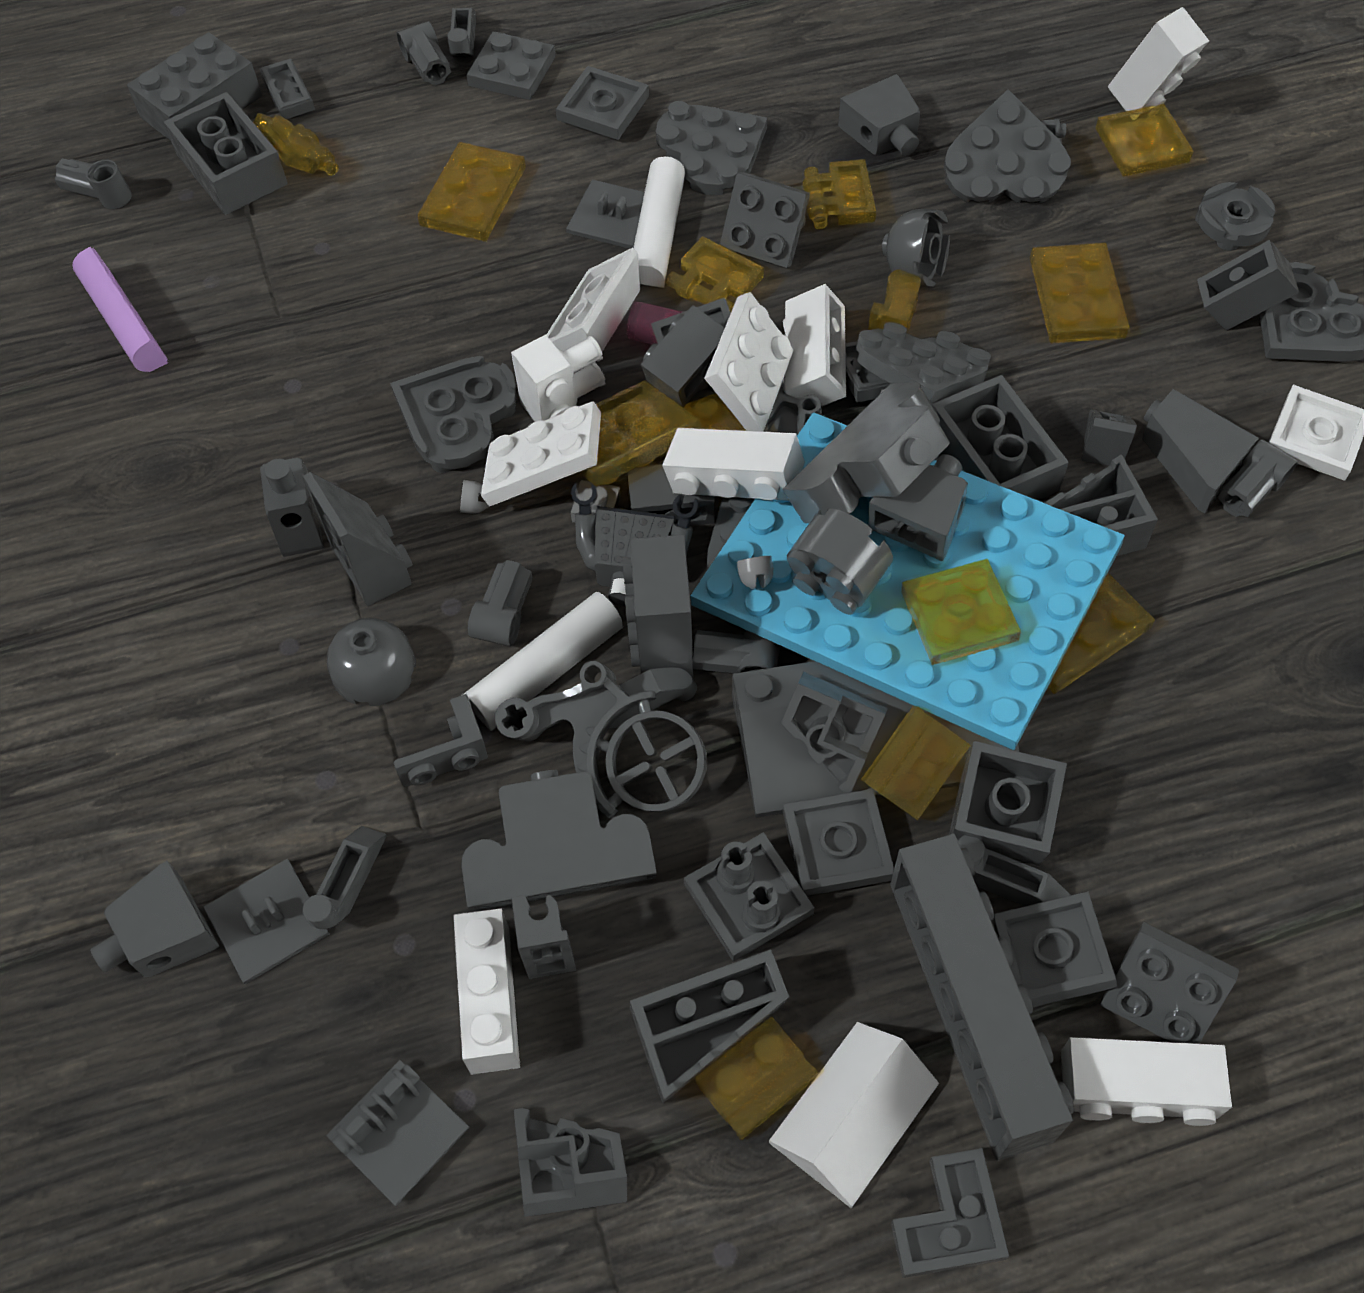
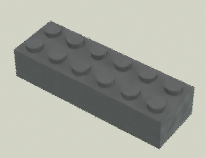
(979, 998)

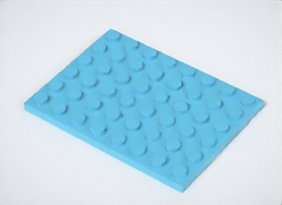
(1040, 555)

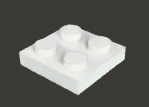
(1319, 432)

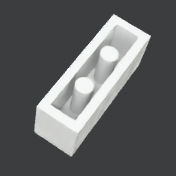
(1159, 61)
(817, 334)
(733, 463)
(486, 992)
(1146, 1080)

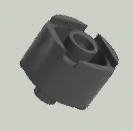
(838, 560)

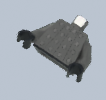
(607, 534)

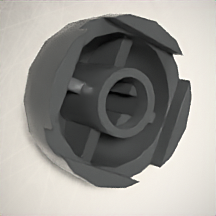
(918, 244)
(370, 661)

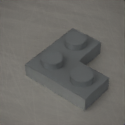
(966, 1227)

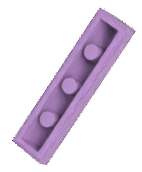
(118, 311)

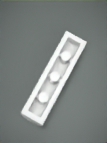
(658, 219)
(546, 657)

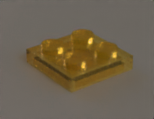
(1144, 139)
(960, 611)

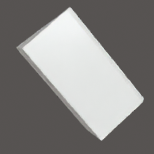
(598, 302)
(855, 1111)

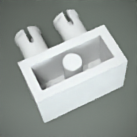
(548, 375)

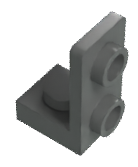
(458, 754)

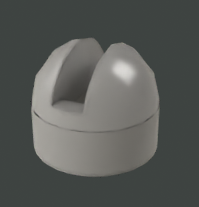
(469, 498)
(753, 568)

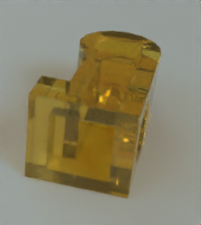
(899, 301)

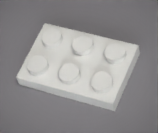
(749, 363)
(542, 453)

